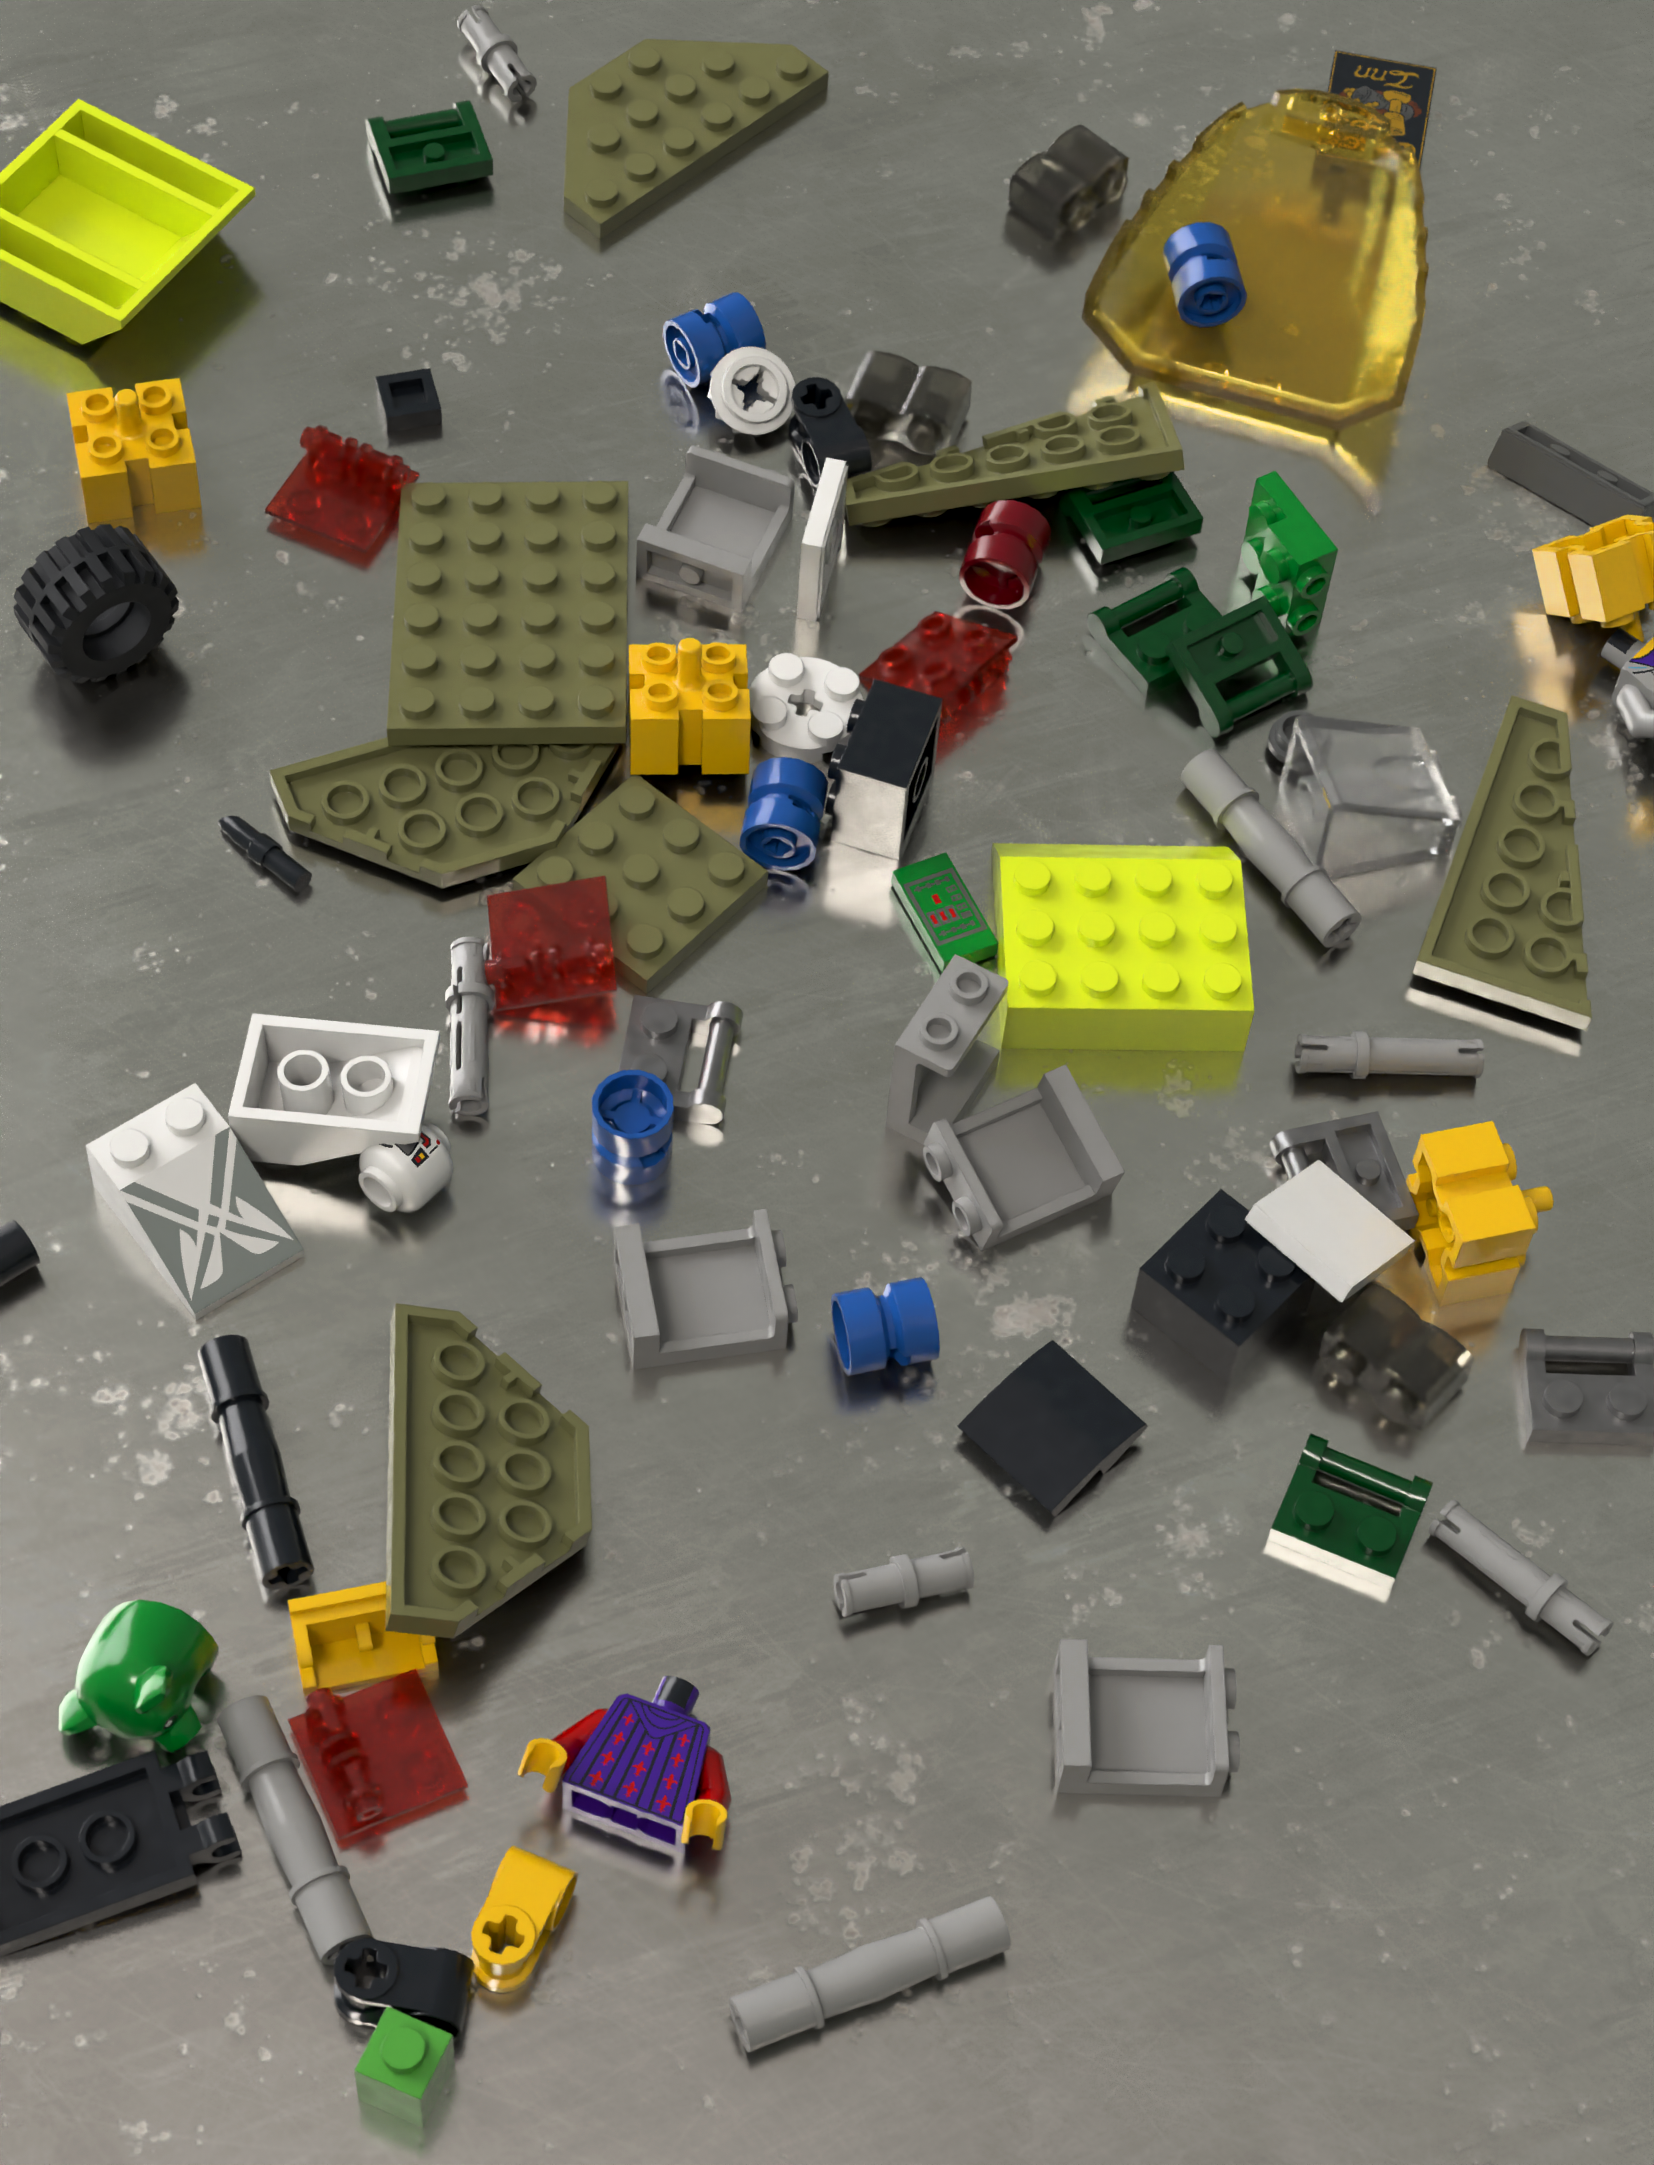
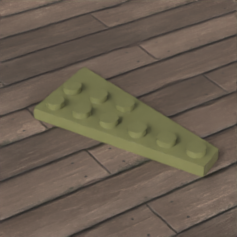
(1028, 460)
(1514, 885)

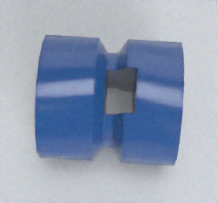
(1204, 274)
(700, 340)
(784, 813)
(632, 1127)
(885, 1326)

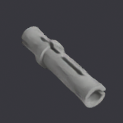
(469, 1003)
(1384, 1055)
(1519, 1576)

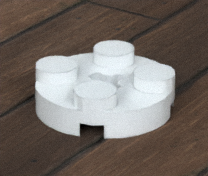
(796, 681)

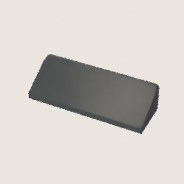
(1567, 476)

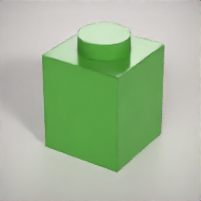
(405, 2067)

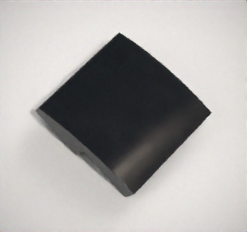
(1052, 1426)

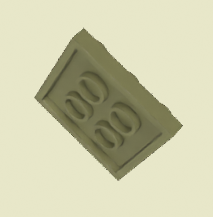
(664, 876)

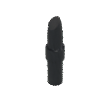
(266, 852)

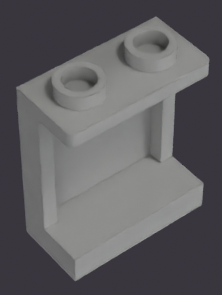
(717, 529)
(938, 1056)
(1023, 1161)
(703, 1293)
(1143, 1723)

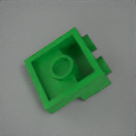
(1288, 555)

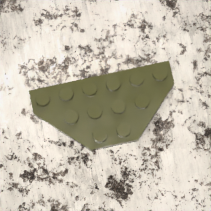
(670, 115)
(441, 807)
(479, 1476)

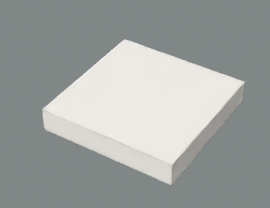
(822, 539)
(1329, 1230)

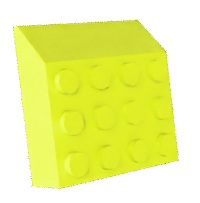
(103, 221)
(1122, 947)

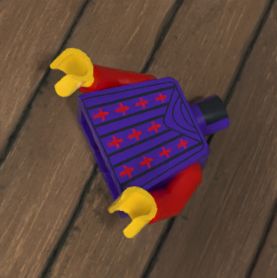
(640, 1768)

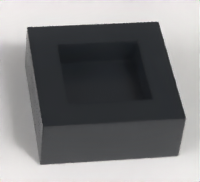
(408, 400)

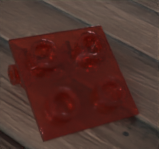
(341, 489)
(945, 660)
(551, 943)
(376, 1752)

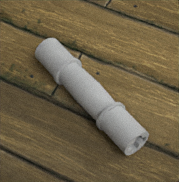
(1270, 848)
(293, 1826)
(869, 1973)

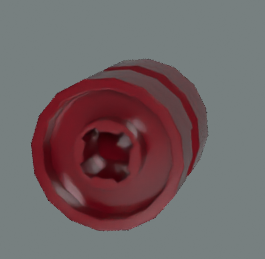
(1005, 554)

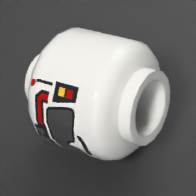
(407, 1174)

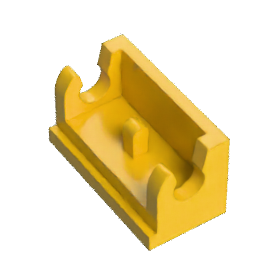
(345, 1642)

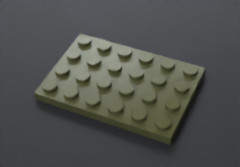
(510, 614)

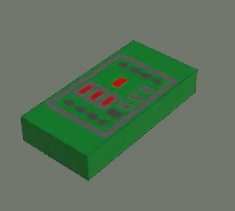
(944, 911)

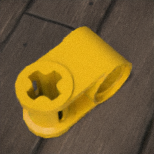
(522, 1911)

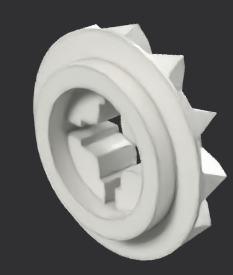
(774, 384)

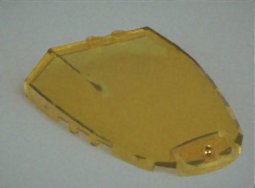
(1325, 247)

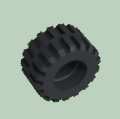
(95, 603)

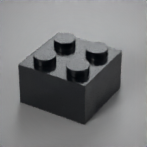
(883, 768)
(1221, 1288)

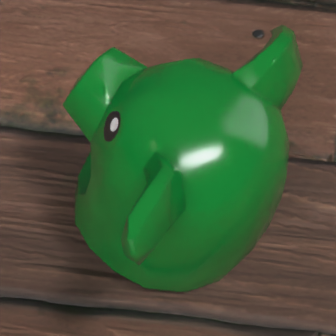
(141, 1675)

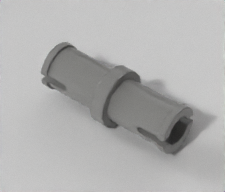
(496, 53)
(903, 1581)

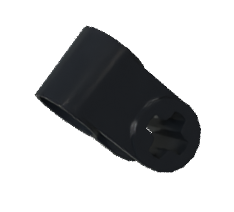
(826, 429)
(415, 1980)

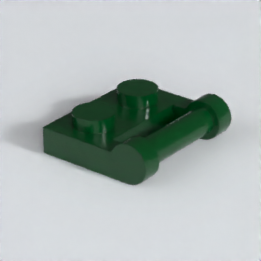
(430, 148)
(1132, 520)
(1231, 648)
(1143, 654)
(1341, 1528)

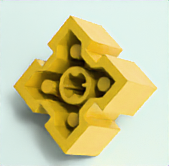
(134, 450)
(1600, 574)
(689, 708)
(1470, 1213)

